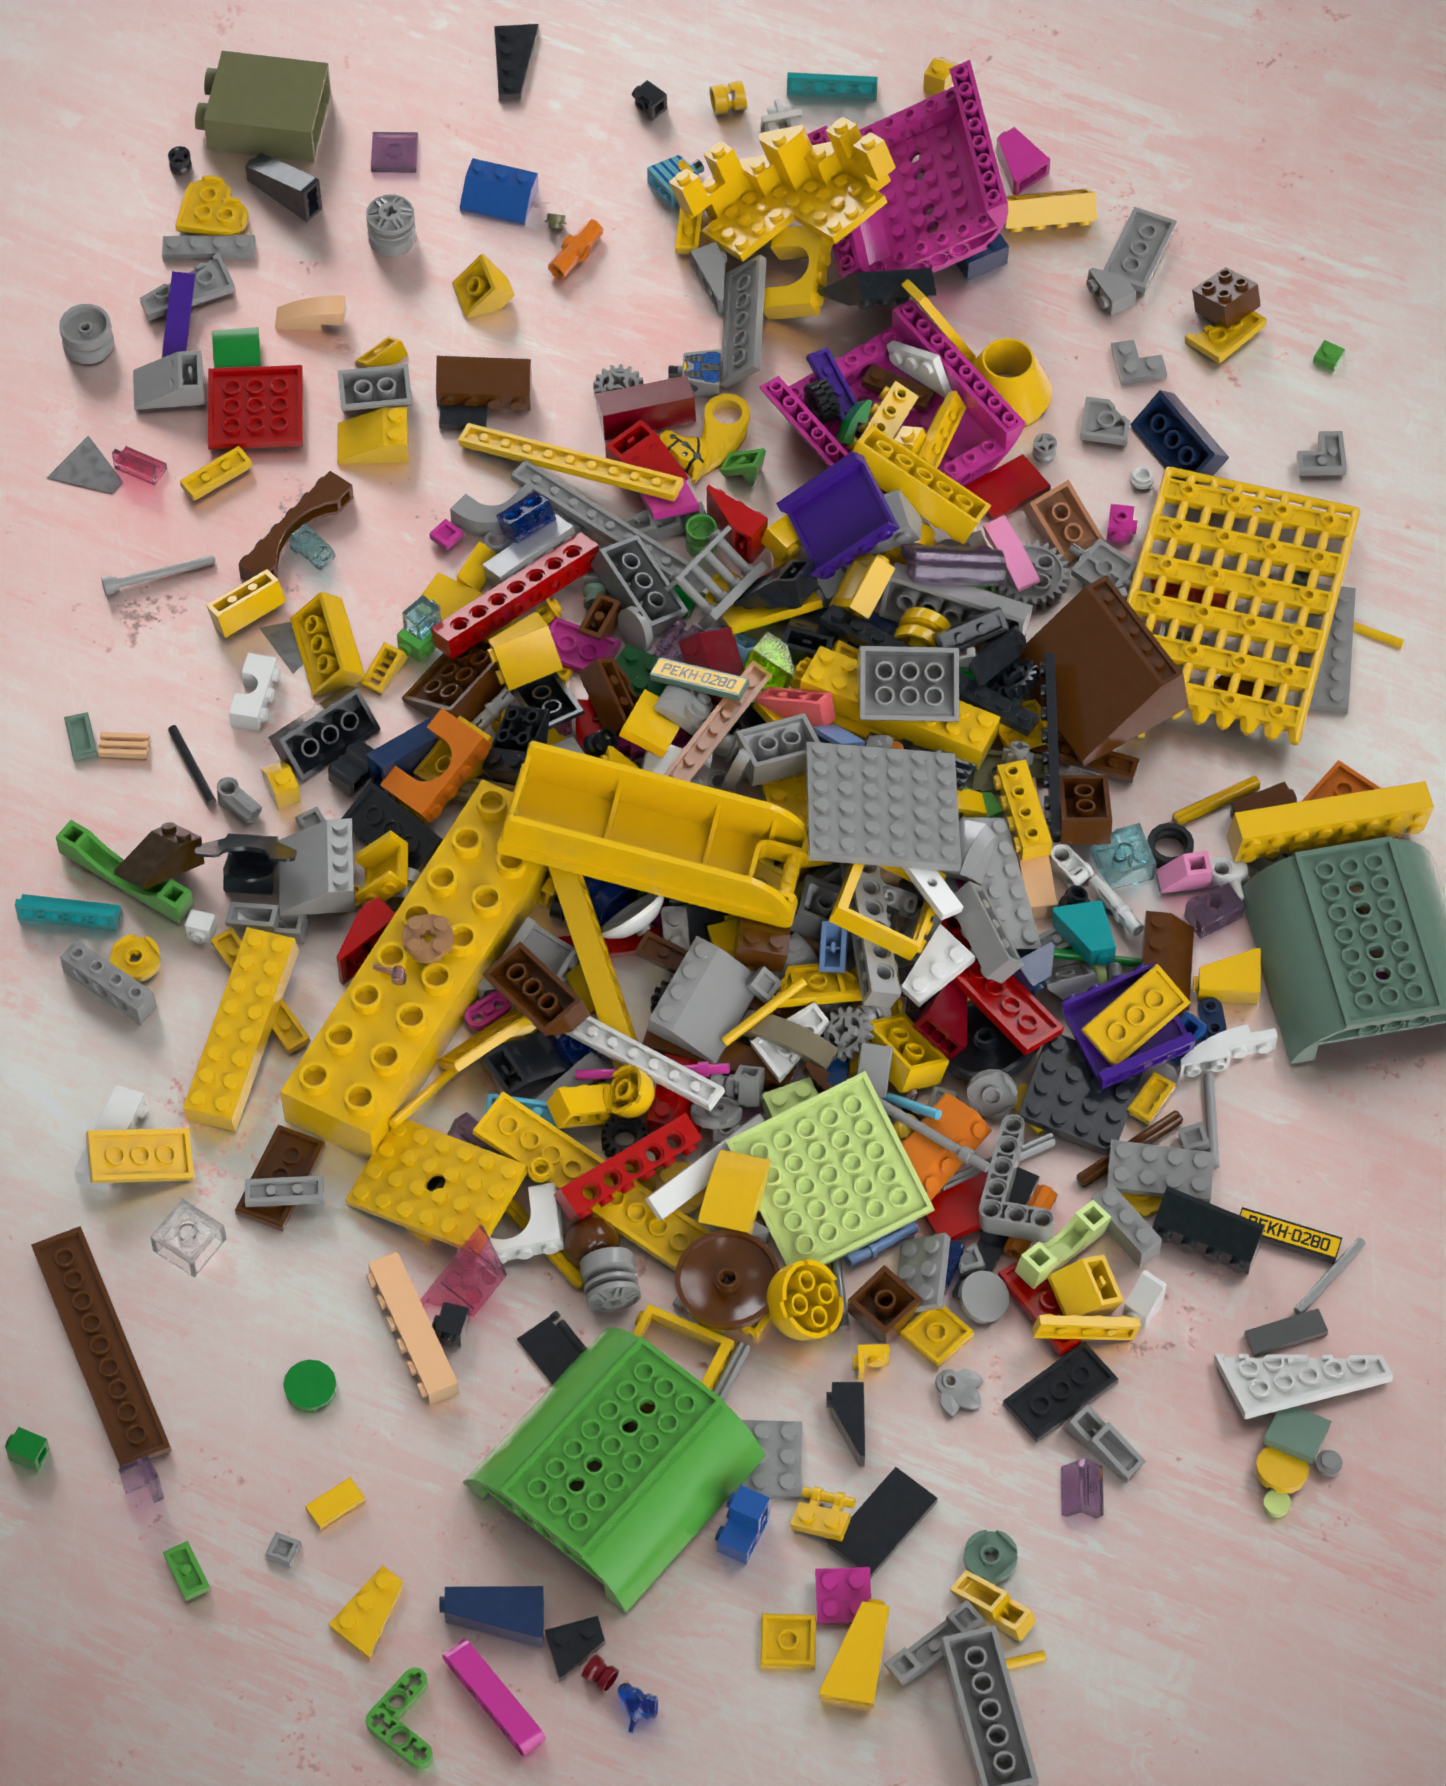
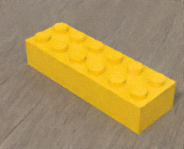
(928, 490)

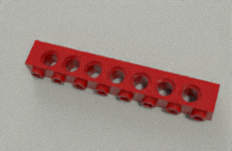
(514, 596)

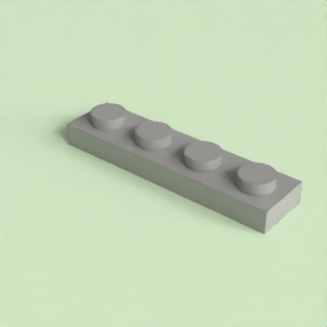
(207, 246)

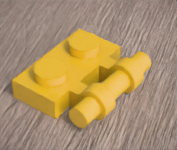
(819, 1520)

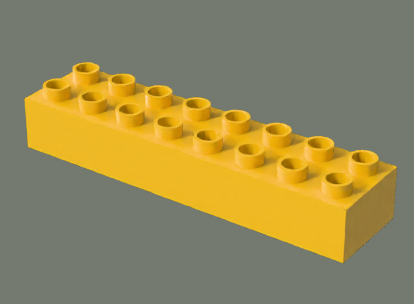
(389, 1035)

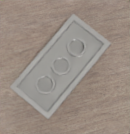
(1141, 247)
(1151, 1168)

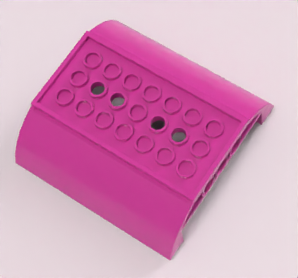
(958, 182)
(983, 434)

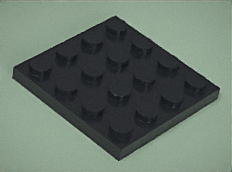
(1070, 1102)

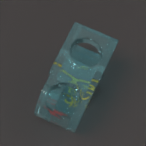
(311, 547)

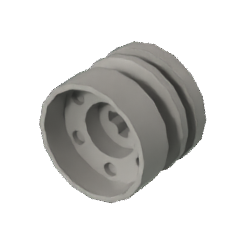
(391, 225)
(610, 1279)

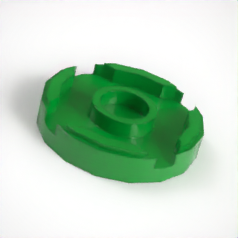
(310, 1385)

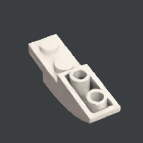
(1216, 1051)

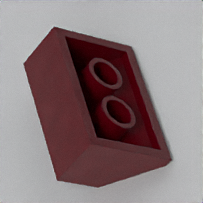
(713, 651)

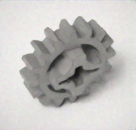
(616, 379)
(847, 1033)

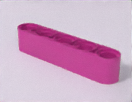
(493, 1697)

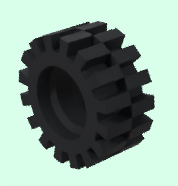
(822, 401)
(618, 1126)

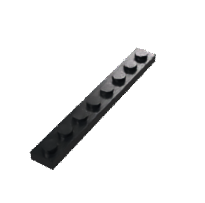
(1050, 736)

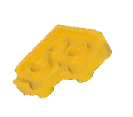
(211, 209)

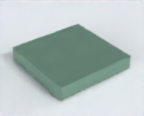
(1297, 1433)

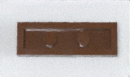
(878, 378)

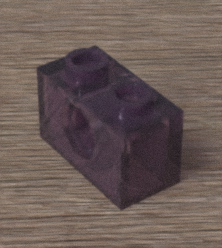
(1206, 921)

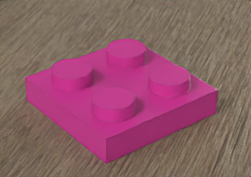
(841, 1593)

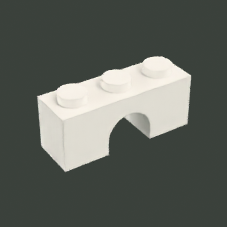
(251, 709)

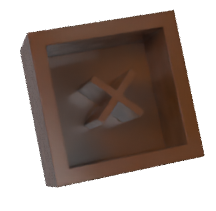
(1226, 298)

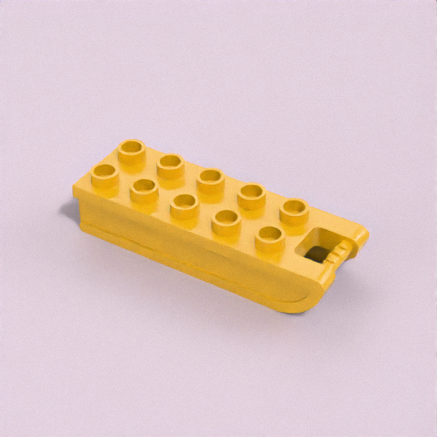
(653, 833)

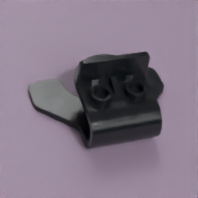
(249, 861)

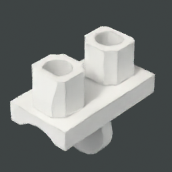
(780, 116)
(900, 899)

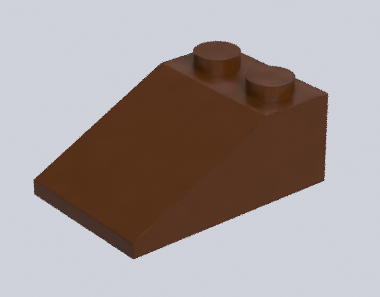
(761, 944)

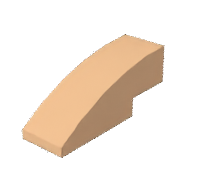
(311, 313)

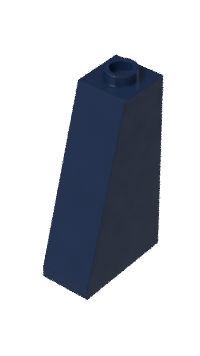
(403, 751)
(497, 1610)

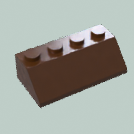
(484, 382)
(1170, 945)
(536, 991)

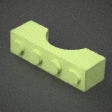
(1078, 1234)

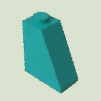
(1086, 931)

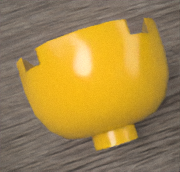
(629, 1092)

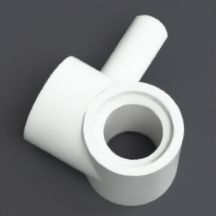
(1233, 872)

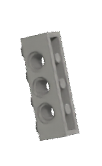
(108, 982)

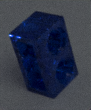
(526, 517)

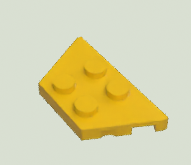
(821, 987)

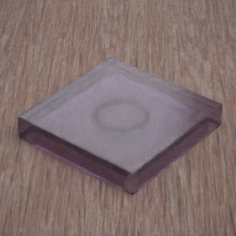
(394, 152)

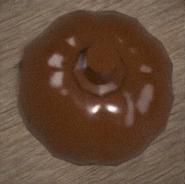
(587, 1236)

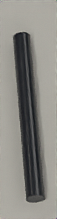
(192, 765)

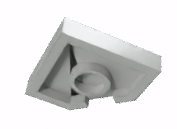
(1103, 422)

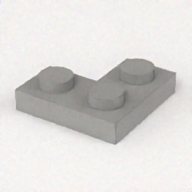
(1134, 369)
(1326, 461)

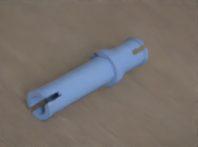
(872, 1249)

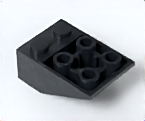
(782, 587)
(806, 635)
(512, 740)
(525, 1065)

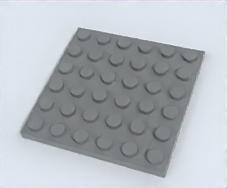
(882, 806)

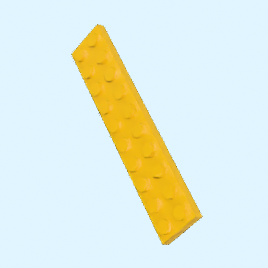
(525, 1135)

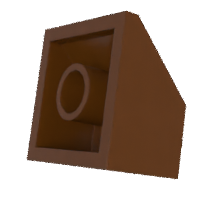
(884, 1305)

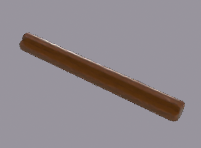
(1147, 1136)

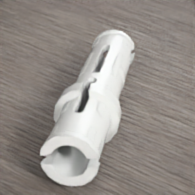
(1122, 912)

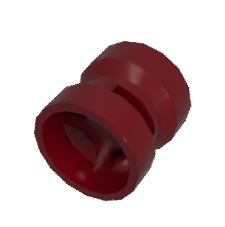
(598, 1671)

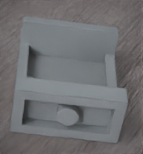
(547, 947)

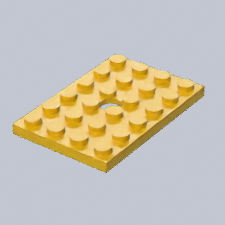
(474, 1192)

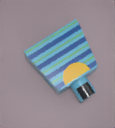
(662, 172)

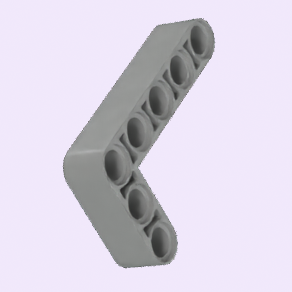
(999, 1205)

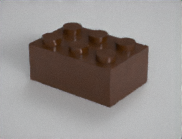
(1085, 809)

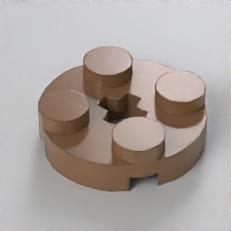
(428, 925)

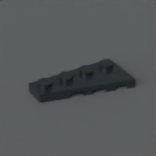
(513, 58)

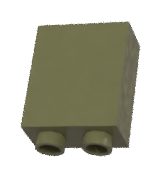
(265, 105)

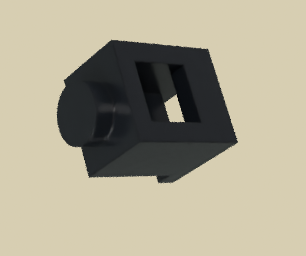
(650, 99)

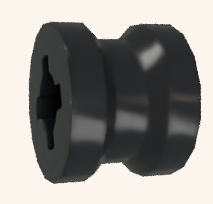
(179, 160)

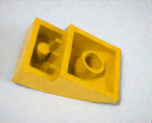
(734, 1192)

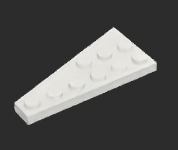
(1294, 1380)

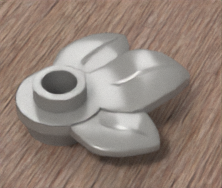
(961, 1393)

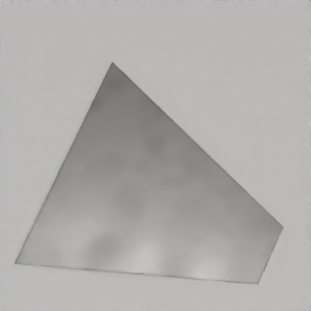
(87, 468)
(284, 642)

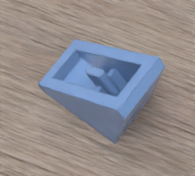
(833, 948)

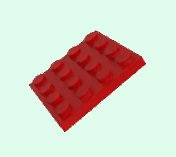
(255, 407)

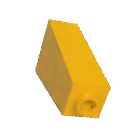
(858, 1662)

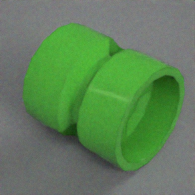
(697, 532)

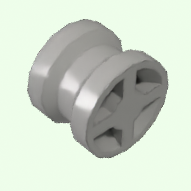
(1049, 444)

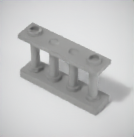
(736, 585)

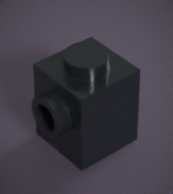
(451, 1324)

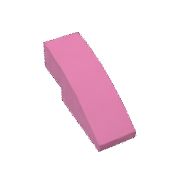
(1018, 564)

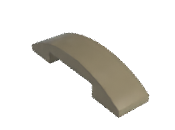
(793, 1038)

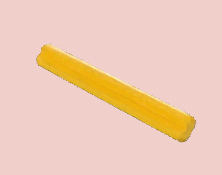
(1216, 800)

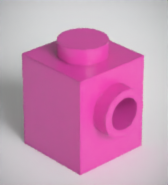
(1121, 523)

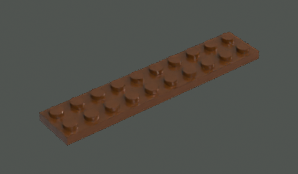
(101, 1347)

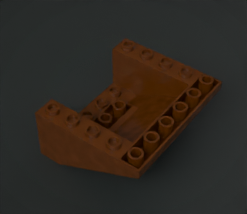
(1108, 672)

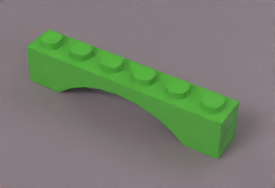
(89, 852)

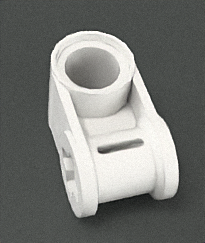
(1072, 870)

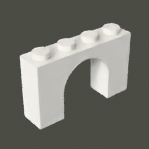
(543, 1232)

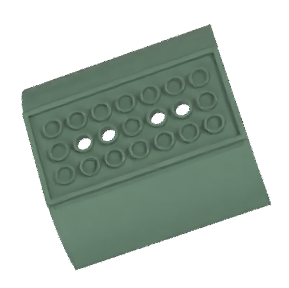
(1320, 945)

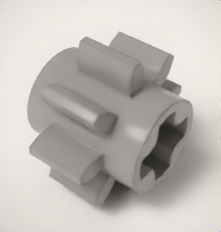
(1016, 752)

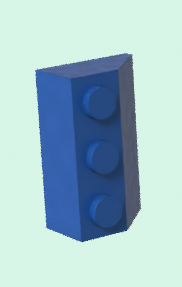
(499, 191)

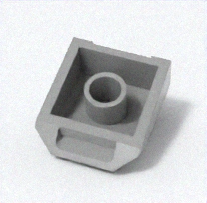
(976, 849)

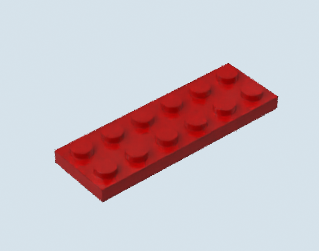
(1008, 1006)

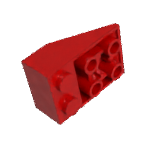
(644, 449)
(746, 524)

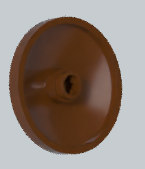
(725, 1279)

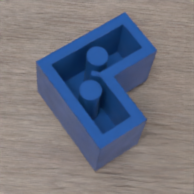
(745, 1524)

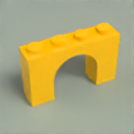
(802, 296)

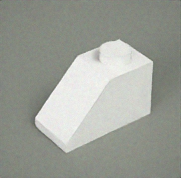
(1145, 1298)

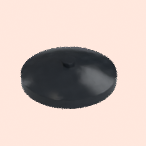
(986, 1049)

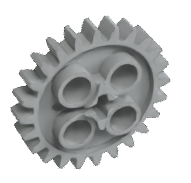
(1052, 588)

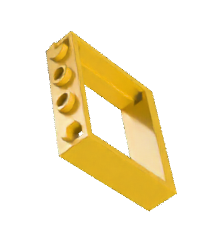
(874, 931)
(698, 1333)

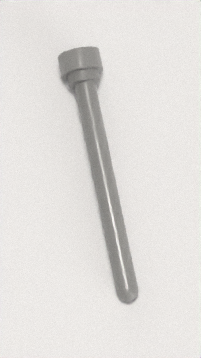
(112, 584)

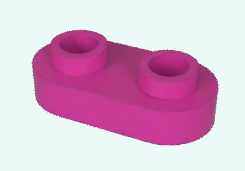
(486, 1011)

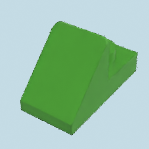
(744, 463)

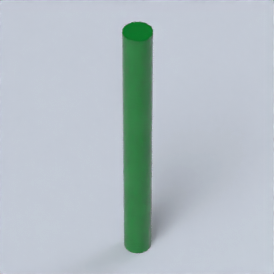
(1073, 955)

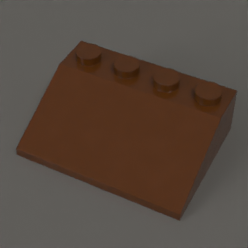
(457, 684)

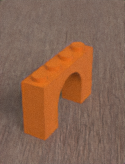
(430, 797)

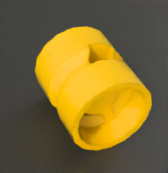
(720, 98)

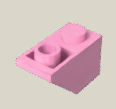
(1185, 873)

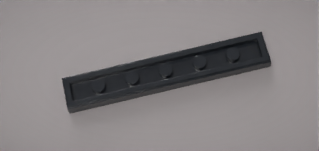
(992, 1245)

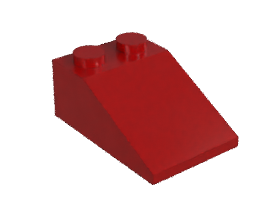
(362, 937)

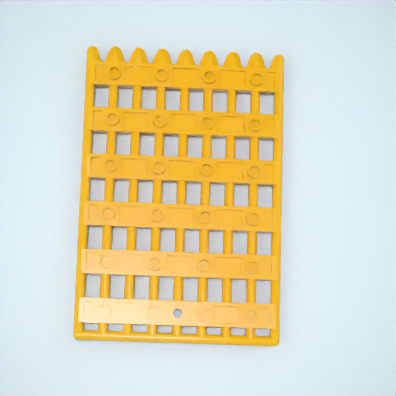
(1237, 584)

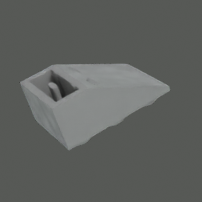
(170, 382)

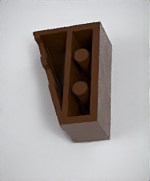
(609, 692)

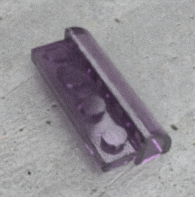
(955, 564)

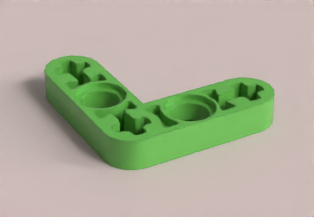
(392, 1716)

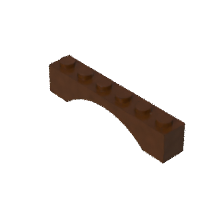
(325, 499)

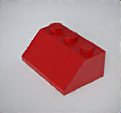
(668, 1104)

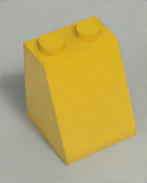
(524, 652)

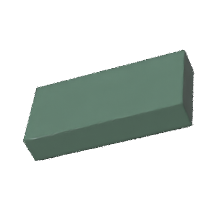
(80, 736)

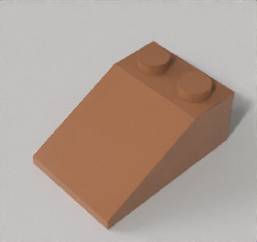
(1062, 520)

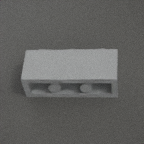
(1128, 1226)

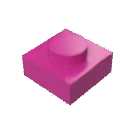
(446, 534)

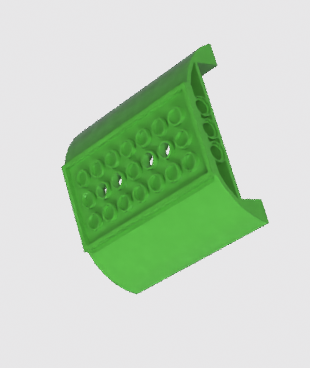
(652, 1482)

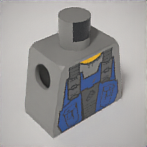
(701, 370)

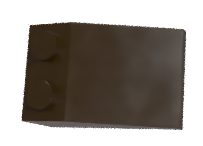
(161, 856)

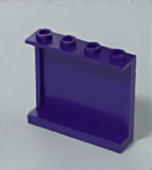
(839, 515)
(1163, 1046)

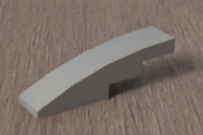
(662, 527)

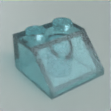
(1126, 859)

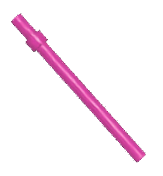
(701, 1068)

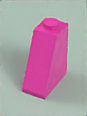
(1021, 160)

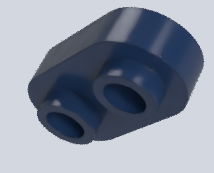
(1212, 1018)

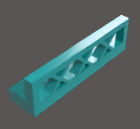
(832, 85)
(68, 912)

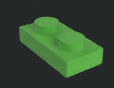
(186, 1571)

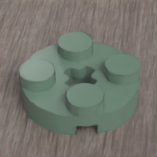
(991, 1542)

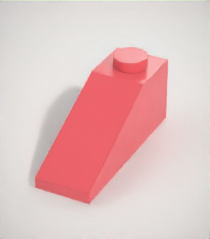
(792, 702)

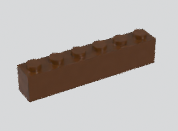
(734, 1054)

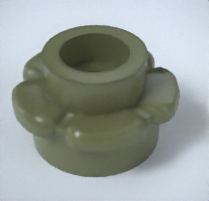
(555, 220)

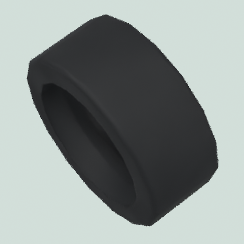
(1169, 830)

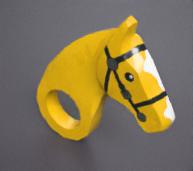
(707, 453)

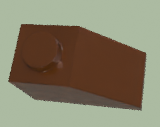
(601, 618)

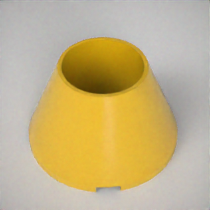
(1030, 389)

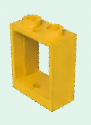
(863, 585)

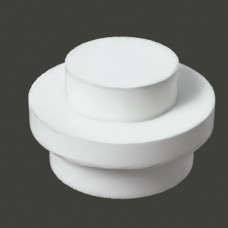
(1142, 478)

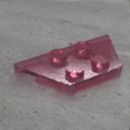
(469, 1275)

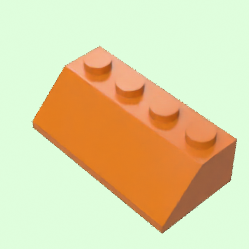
(933, 1162)

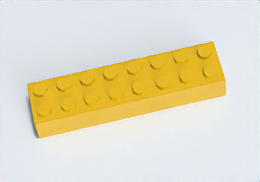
(967, 739)
(1329, 821)
(241, 1029)

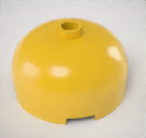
(804, 1300)

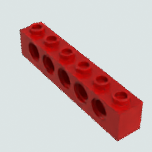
(679, 1130)

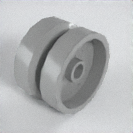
(86, 333)

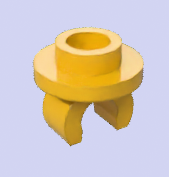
(550, 610)

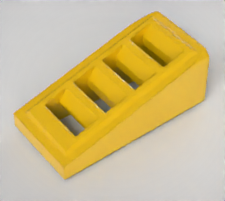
(380, 658)

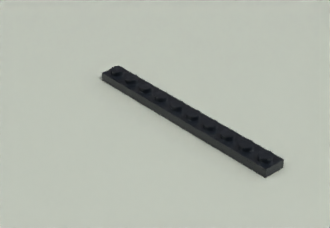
(970, 692)

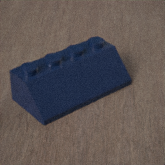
(1178, 436)

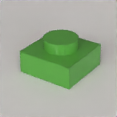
(1329, 355)

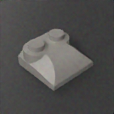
(684, 708)

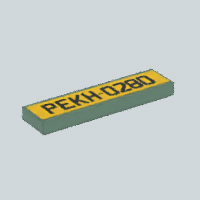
(699, 679)

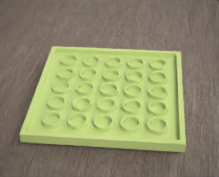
(834, 1174)

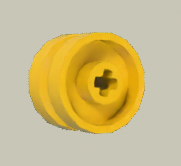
(918, 626)

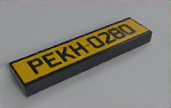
(1296, 1236)

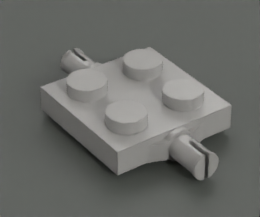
(1101, 561)

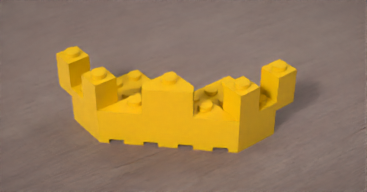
(819, 185)

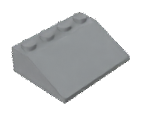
(908, 683)
(323, 870)
(703, 1001)

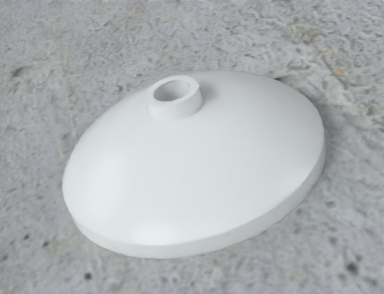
(633, 918)

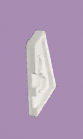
(937, 966)

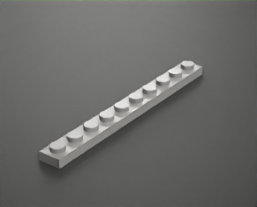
(597, 518)

